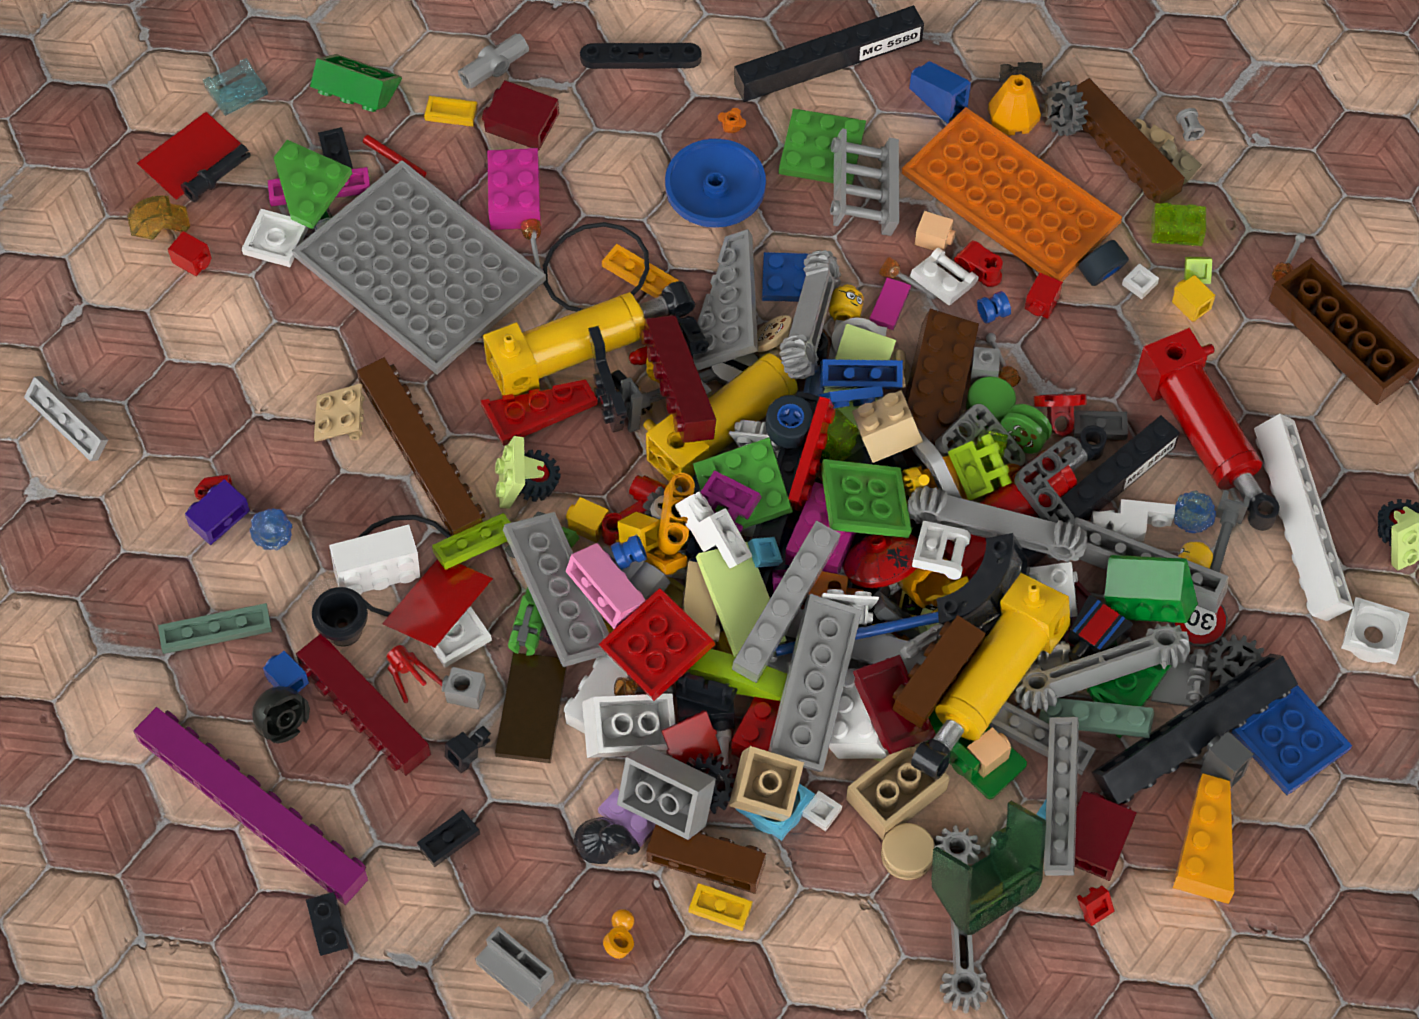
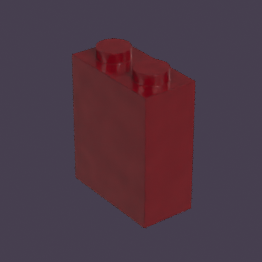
(521, 115)
(1100, 833)

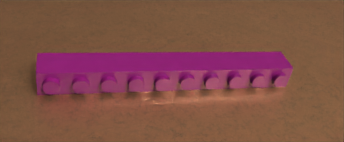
(251, 805)

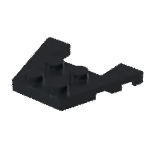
(613, 405)

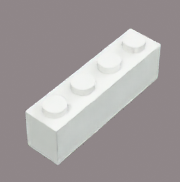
(597, 684)

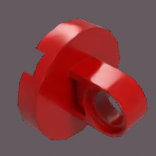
(1058, 406)

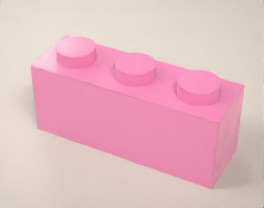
(604, 584)

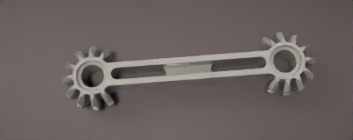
(800, 348)
(1057, 539)
(1160, 646)
(962, 975)

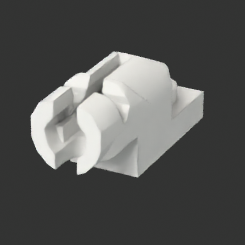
(1134, 517)
(714, 529)

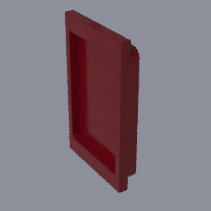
(876, 688)

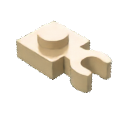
(1154, 134)

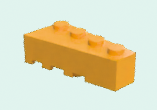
(1207, 850)

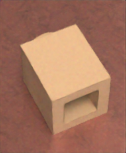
(934, 232)
(990, 750)

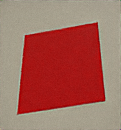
(187, 152)
(437, 602)

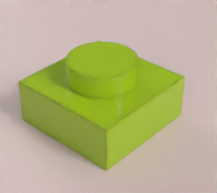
(1200, 267)

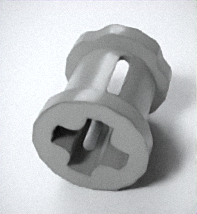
(1190, 124)

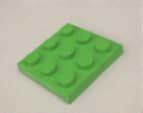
(809, 142)
(756, 468)
(865, 498)

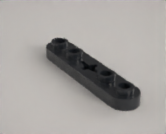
(626, 55)

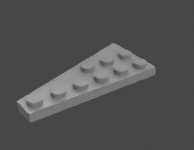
(730, 308)

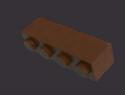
(938, 671)
(708, 858)

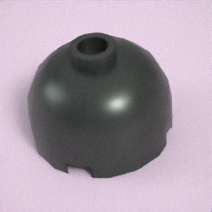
(280, 713)

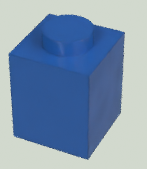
(285, 672)

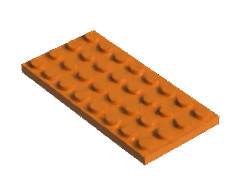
(1011, 195)

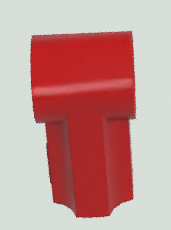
(611, 520)

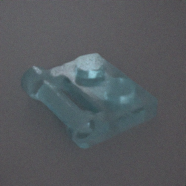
(239, 92)

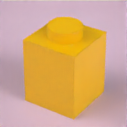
(1193, 298)
(586, 519)
(643, 525)

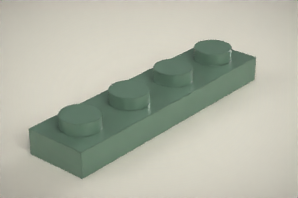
(214, 628)
(1104, 717)

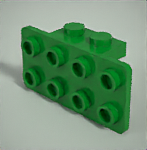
(968, 766)

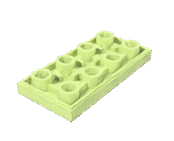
(861, 345)
(736, 594)

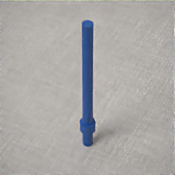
(877, 629)

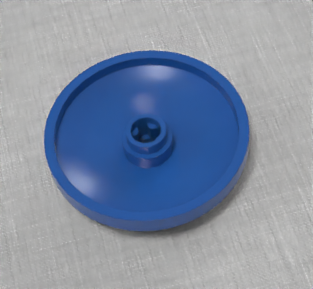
(715, 183)

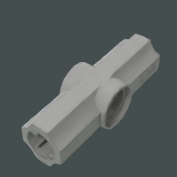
(493, 61)

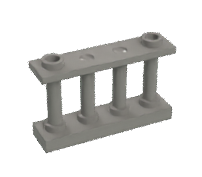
(887, 175)

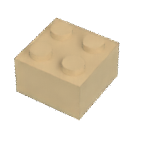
(887, 426)
(766, 784)

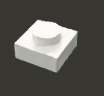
(1140, 281)
(822, 811)

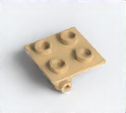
(339, 413)

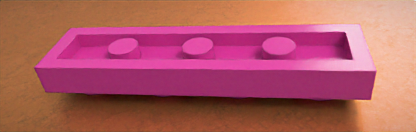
(355, 185)

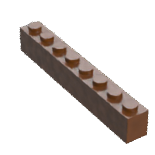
(418, 446)

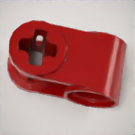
(980, 261)

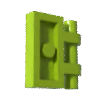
(971, 468)

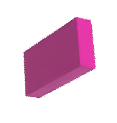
(890, 303)

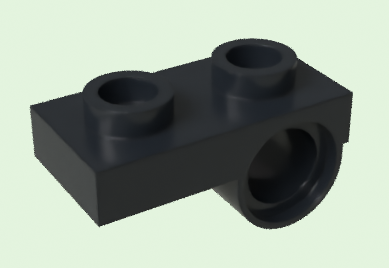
(327, 923)

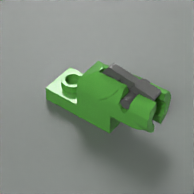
(526, 626)

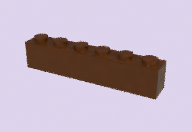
(1128, 146)

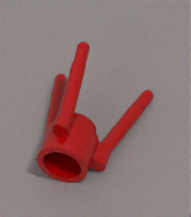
(403, 662)

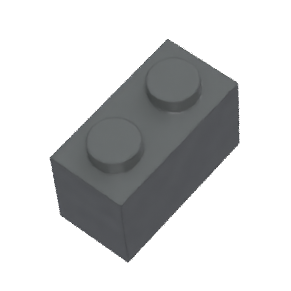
(1226, 758)

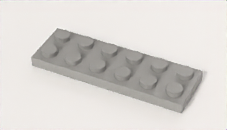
(565, 610)
(815, 681)

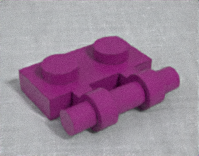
(730, 495)

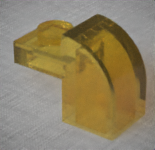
(154, 214)

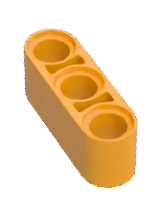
(669, 523)

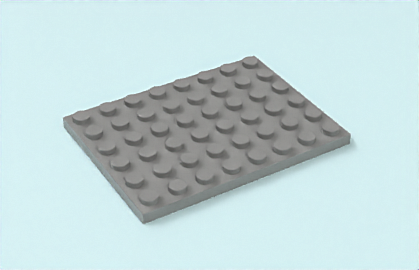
(419, 266)

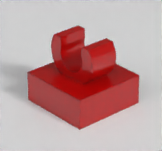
(1096, 905)

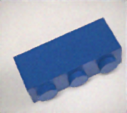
(861, 373)

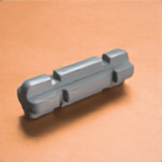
(921, 642)

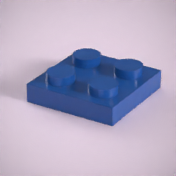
(783, 276)
(857, 396)

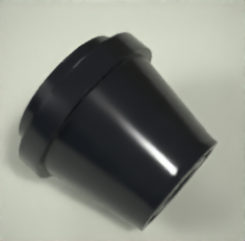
(340, 606)

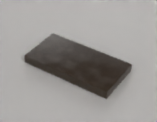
(531, 708)

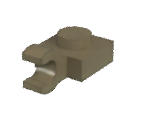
(1182, 161)

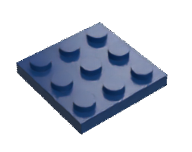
(1292, 740)

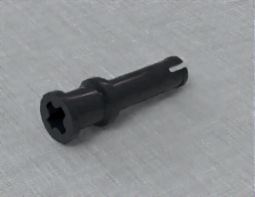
(207, 178)

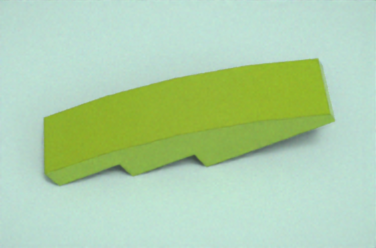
(718, 667)

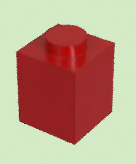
(190, 253)
(1043, 295)

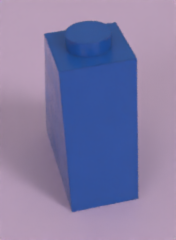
(940, 90)

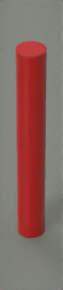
(390, 154)

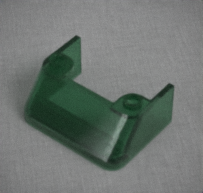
(997, 882)

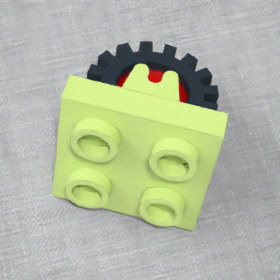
(524, 474)
(1400, 527)

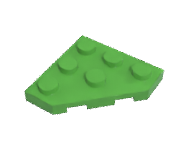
(308, 182)

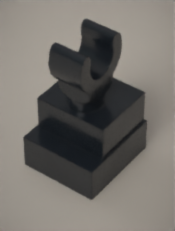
(463, 750)

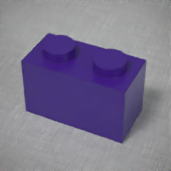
(217, 512)

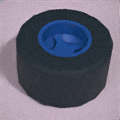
(1103, 262)
(789, 411)

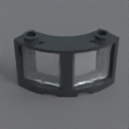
(981, 596)

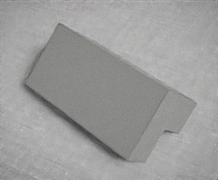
(515, 968)

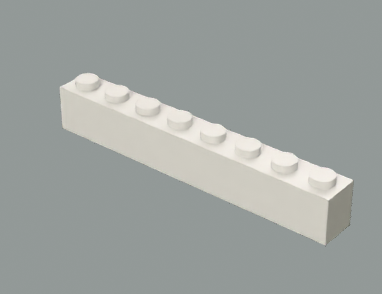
(1303, 518)

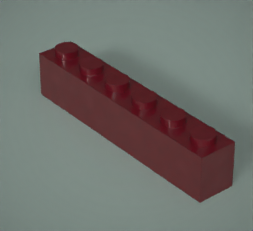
(678, 379)
(363, 704)

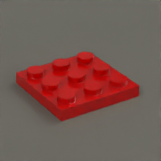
(657, 644)

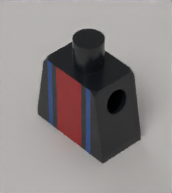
(1097, 629)

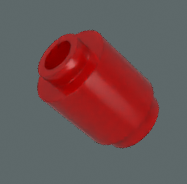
(643, 486)

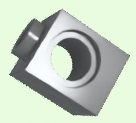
(984, 363)
(472, 695)

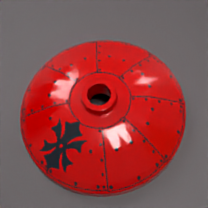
(880, 560)

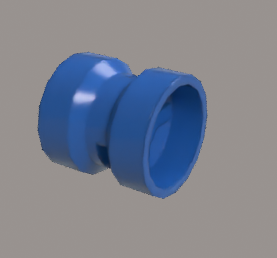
(994, 307)
(629, 552)

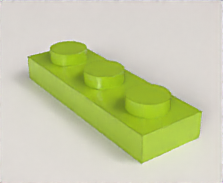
(471, 542)

